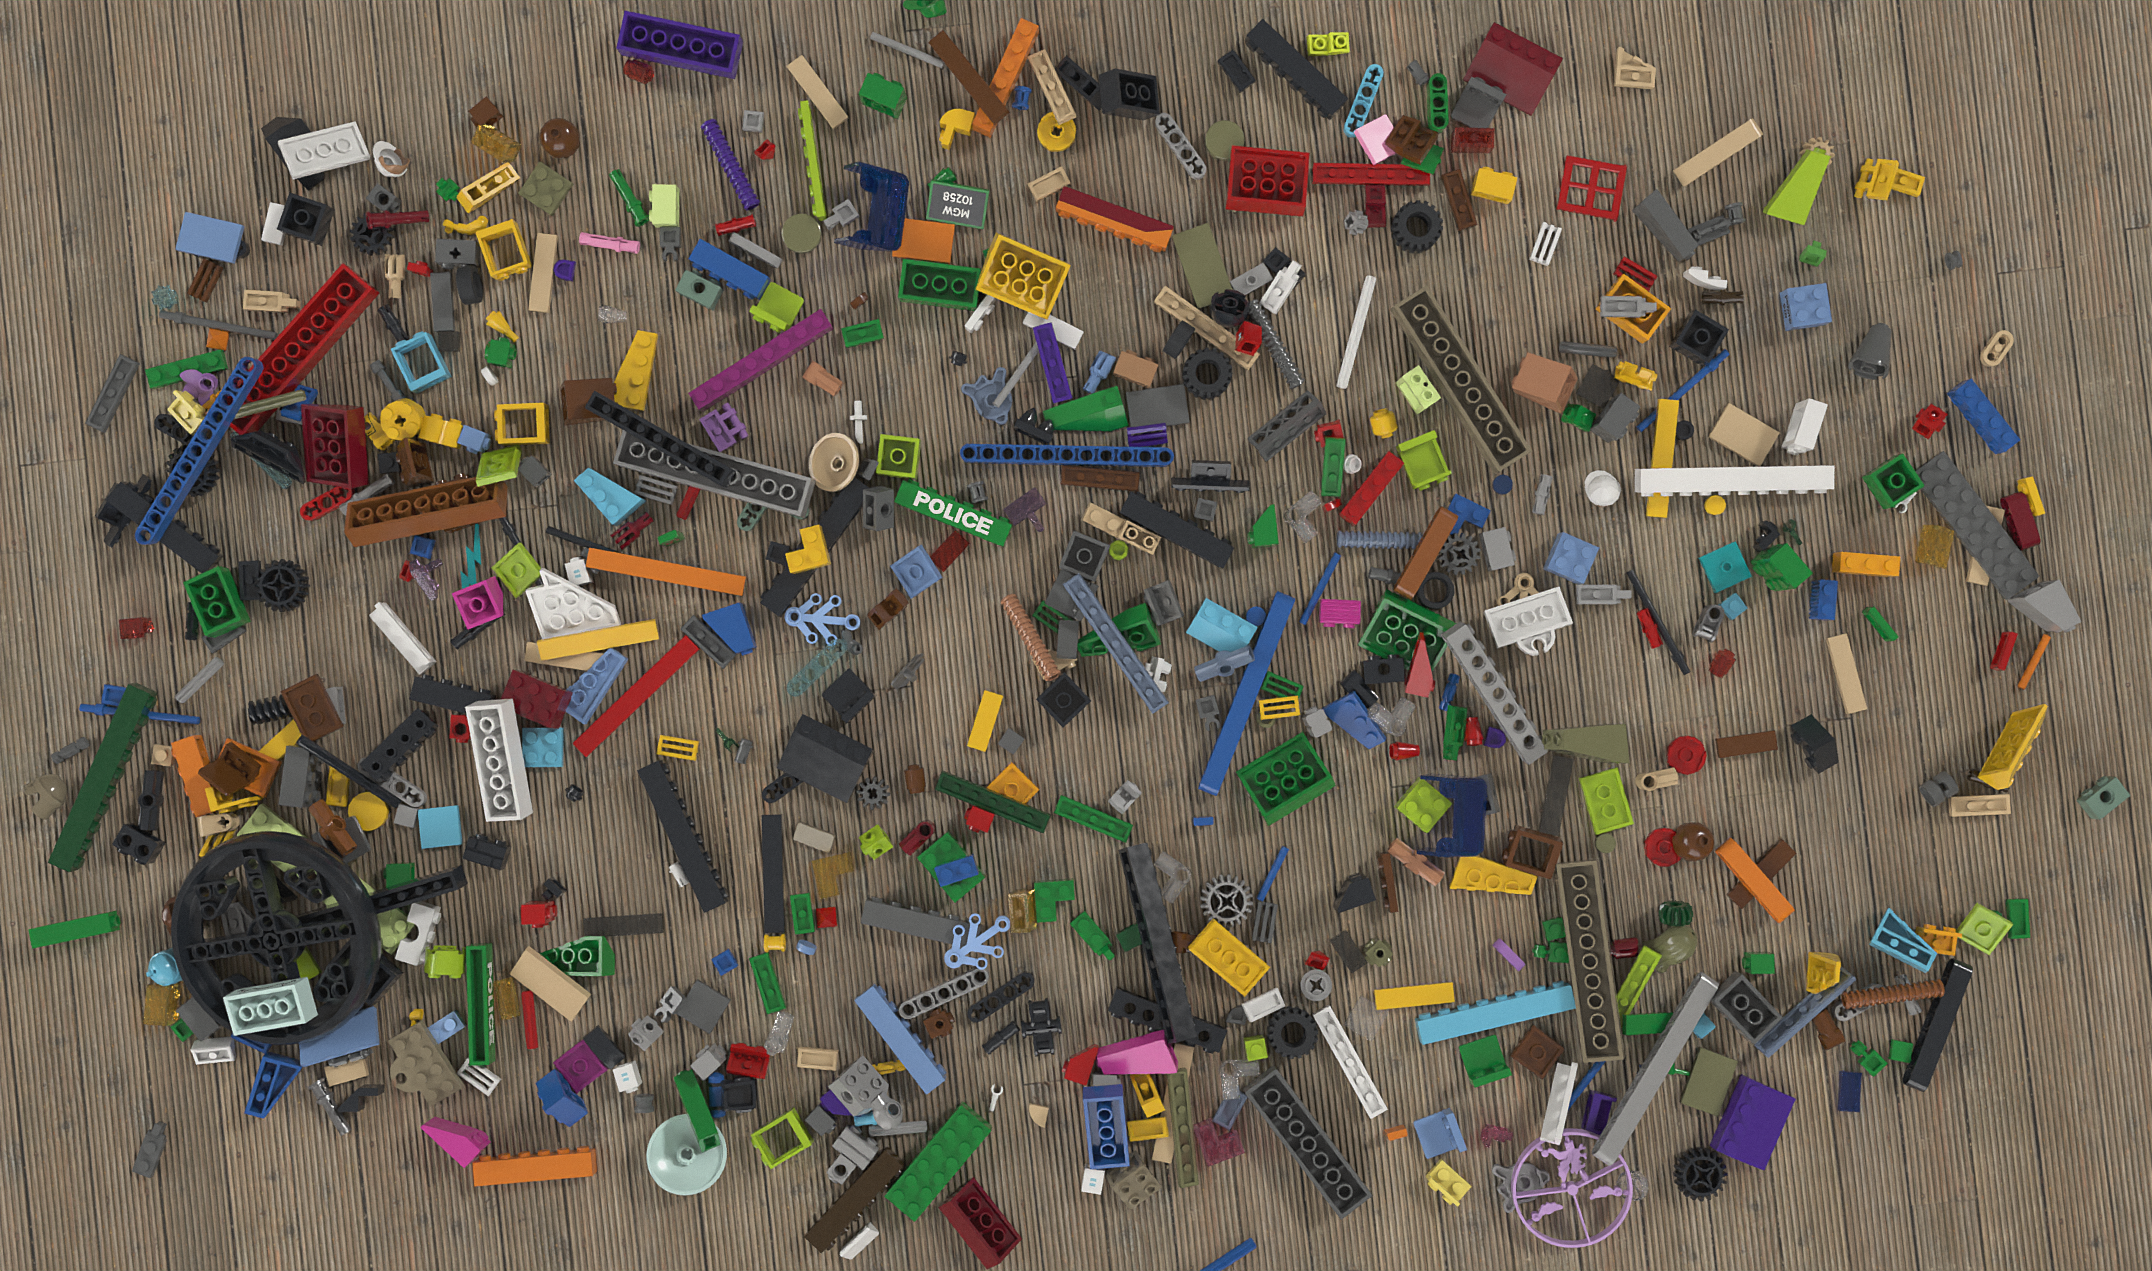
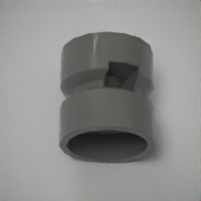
(1941, 787)

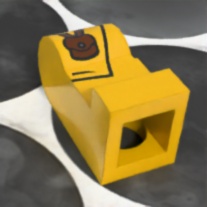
(376, 433)

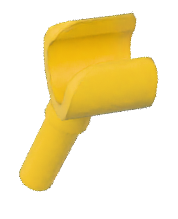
(416, 1014)

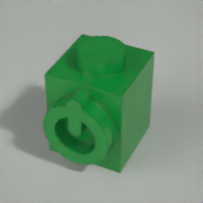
(500, 352)

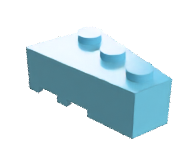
(609, 497)
(1902, 943)

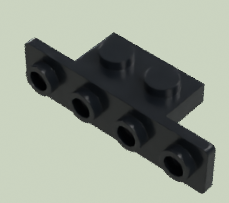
(1210, 476)
(116, 518)

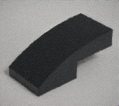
(1278, 260)
(603, 1047)

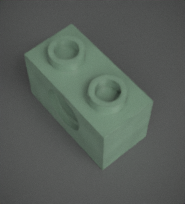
(689, 283)
(2113, 796)

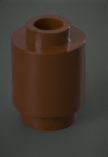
(915, 779)

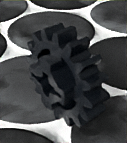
(379, 238)

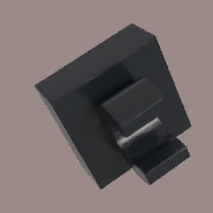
(554, 888)

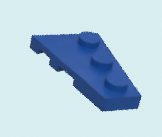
(1352, 717)

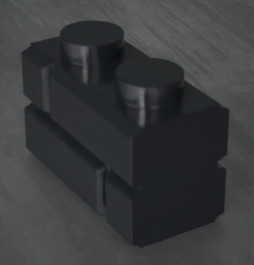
(487, 852)

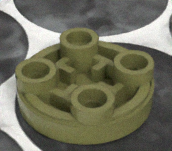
(1221, 138)
(801, 233)

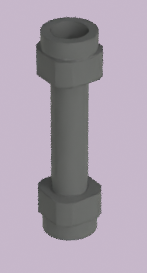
(379, 369)

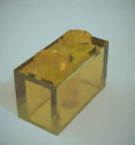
(496, 143)
(1022, 910)
(161, 1004)

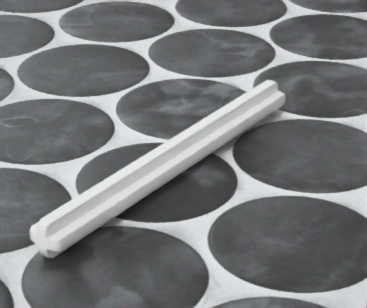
(1356, 332)

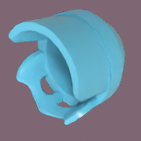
(163, 968)

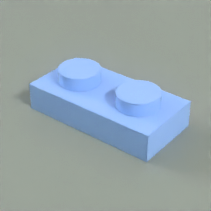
(447, 1026)

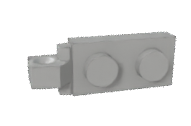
(1625, 306)
(1601, 594)

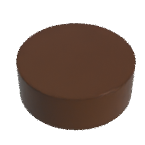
(860, 300)

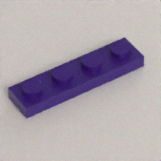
(1052, 362)

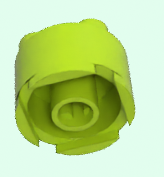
(444, 961)

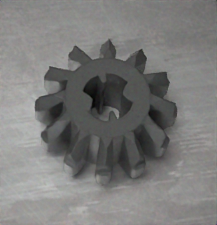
(880, 792)

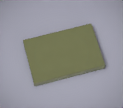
(1708, 1081)

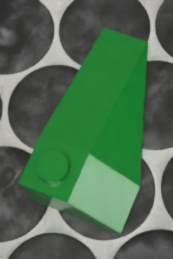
(1134, 625)

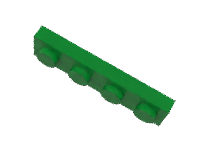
(169, 373)

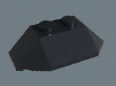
(284, 128)
(271, 452)

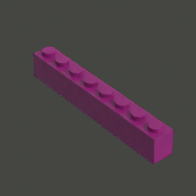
(761, 360)

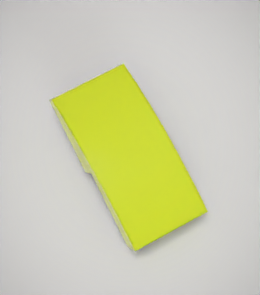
(1329, 44)

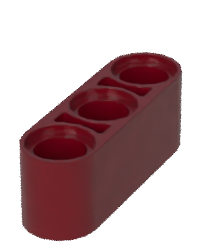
(2020, 521)

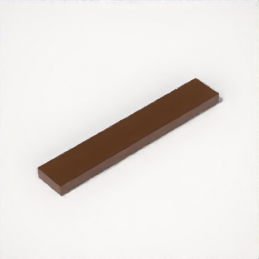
(968, 77)

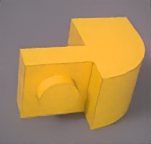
(955, 121)

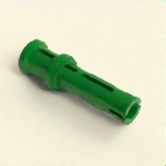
(633, 205)

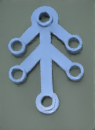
(818, 618)
(975, 943)

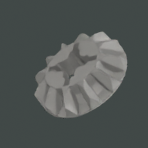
(1316, 994)

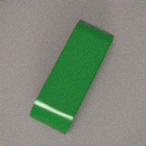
(1441, 95)

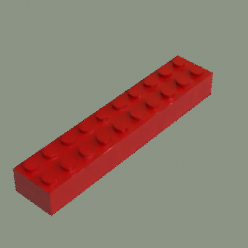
(306, 341)

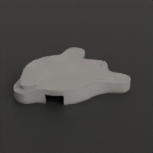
(1528, 1179)

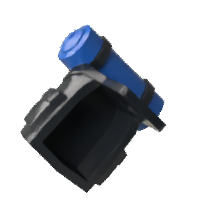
(730, 1095)

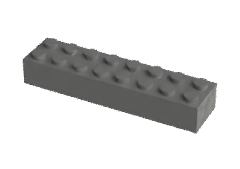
(1307, 1142)

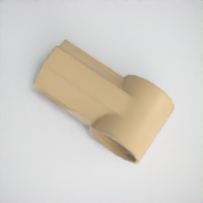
(1658, 779)

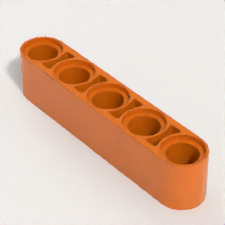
(1754, 880)

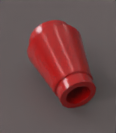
(1473, 732)
(1403, 750)

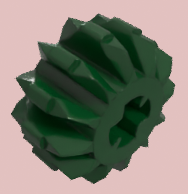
(1675, 913)

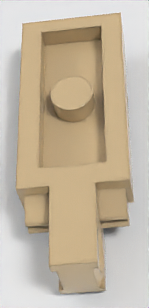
(268, 301)

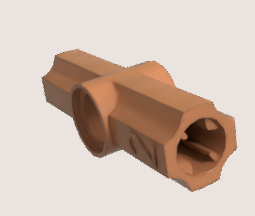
(1414, 862)

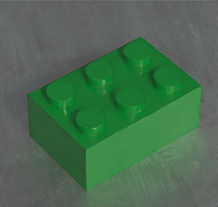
(1781, 567)
(216, 601)
(943, 851)

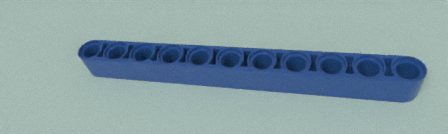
(1057, 451)
(190, 456)
(1246, 693)

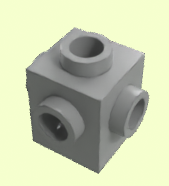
(645, 1032)

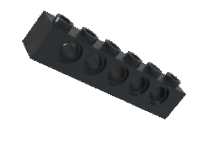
(1122, 997)

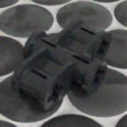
(1041, 1027)

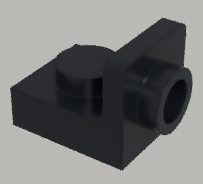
(1763, 539)

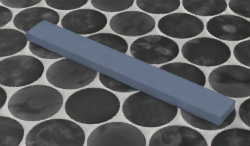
(1115, 643)

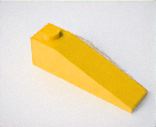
(1822, 971)

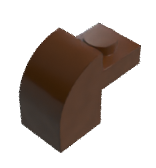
(888, 609)

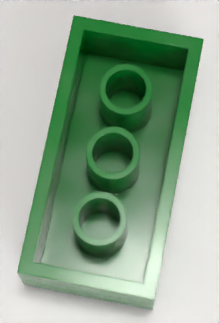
(939, 285)

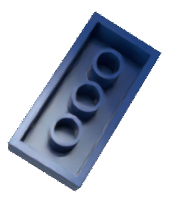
(1106, 1126)

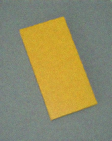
(1228, 957)

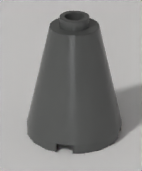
(1873, 353)

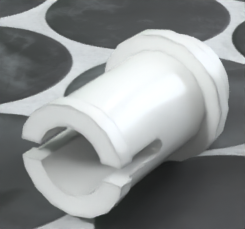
(679, 874)

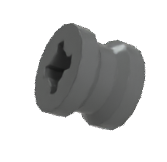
(644, 1103)

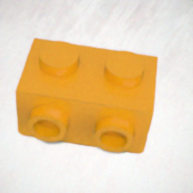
(1941, 941)

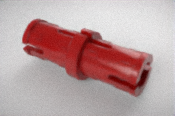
(735, 225)
(1649, 628)

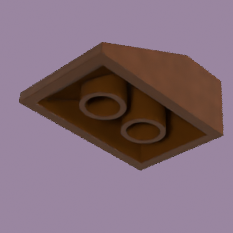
(414, 463)

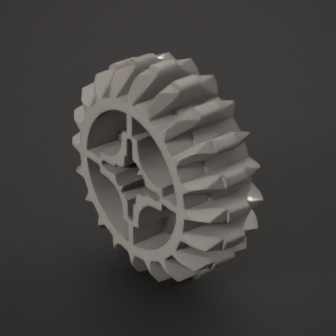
(1232, 893)

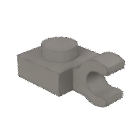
(843, 214)

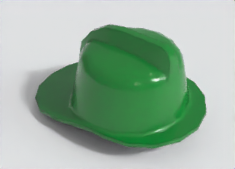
(927, 8)

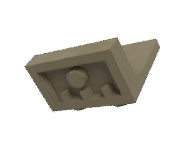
(1133, 1182)

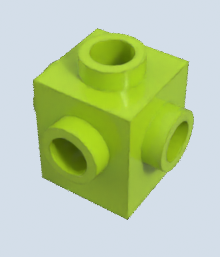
(875, 842)

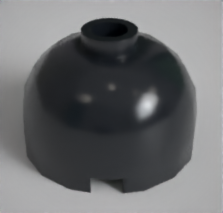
(1229, 308)

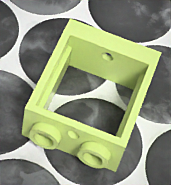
(1415, 392)

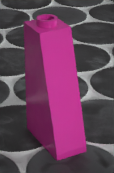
(1138, 1056)

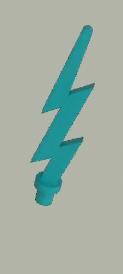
(471, 557)

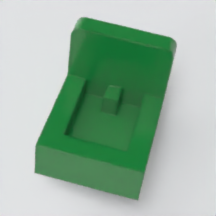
(1578, 416)

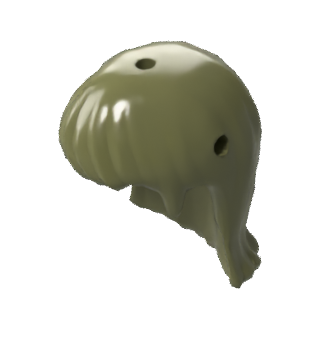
(1674, 945)

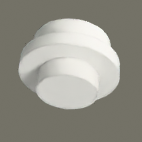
(1352, 464)

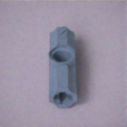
(1224, 663)

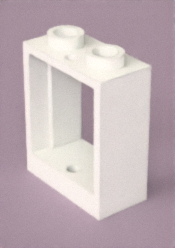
(1804, 426)

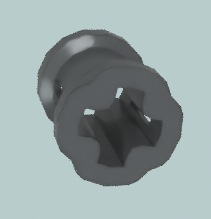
(1735, 213)
(977, 492)

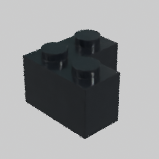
(1816, 743)

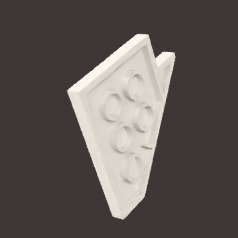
(567, 608)

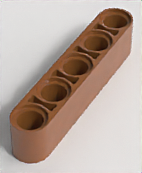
(1425, 552)

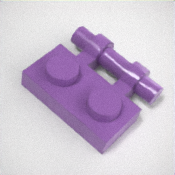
(718, 430)

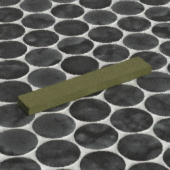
(1182, 1128)

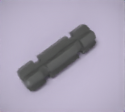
(70, 750)

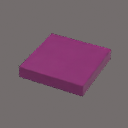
(580, 1066)

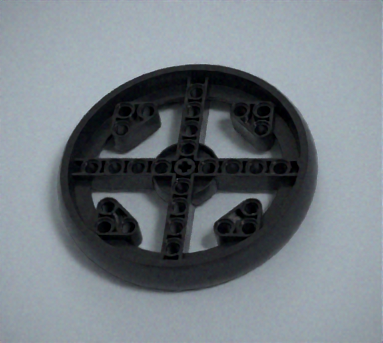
(276, 936)

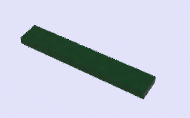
(992, 801)

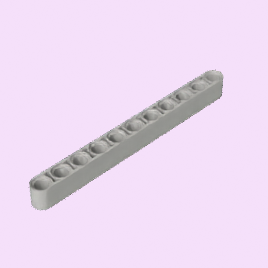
(1655, 1069)

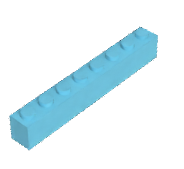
(1495, 1013)

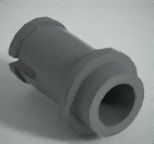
(1418, 73)
(743, 750)

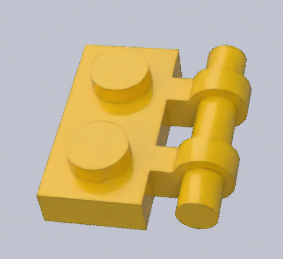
(1881, 180)

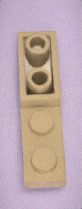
(1121, 529)

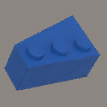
(271, 1081)

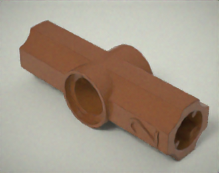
(332, 827)

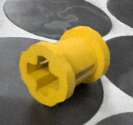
(774, 942)

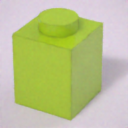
(1255, 1047)

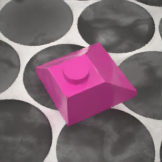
(480, 602)

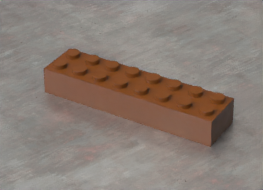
(424, 510)

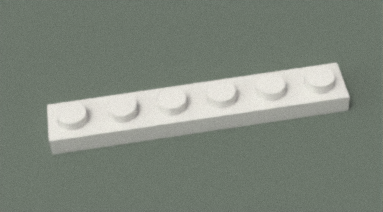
(1349, 1061)

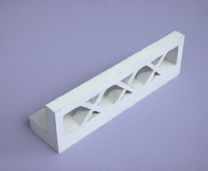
(402, 638)
(1558, 1103)

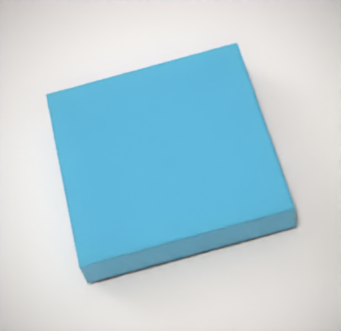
(440, 826)

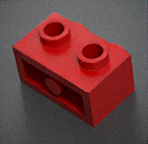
(538, 913)

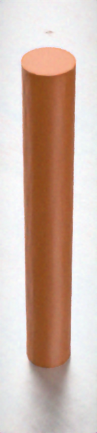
(2034, 661)

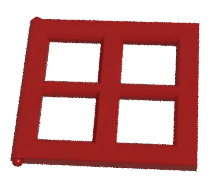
(1591, 187)

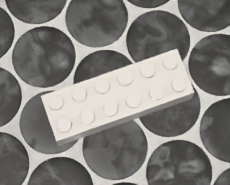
(499, 760)

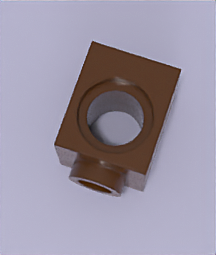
(485, 113)

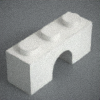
(425, 917)

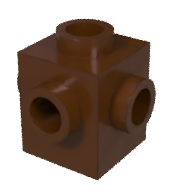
(936, 1029)

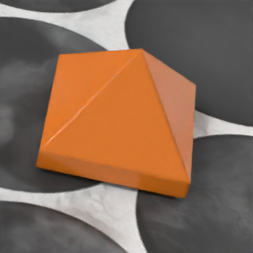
(217, 339)

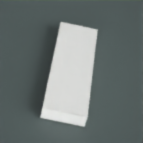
(1064, 332)

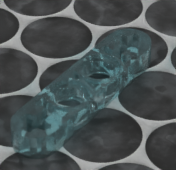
(818, 669)

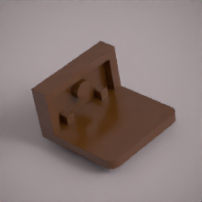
(231, 771)

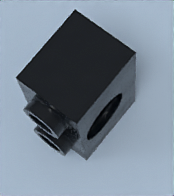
(1396, 673)

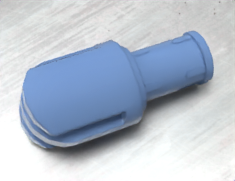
(1099, 371)

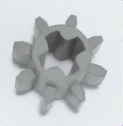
(1356, 222)

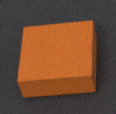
(1396, 1132)

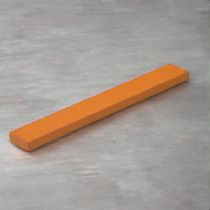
(665, 571)

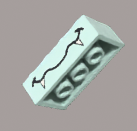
(270, 1006)

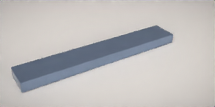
(1802, 1014)

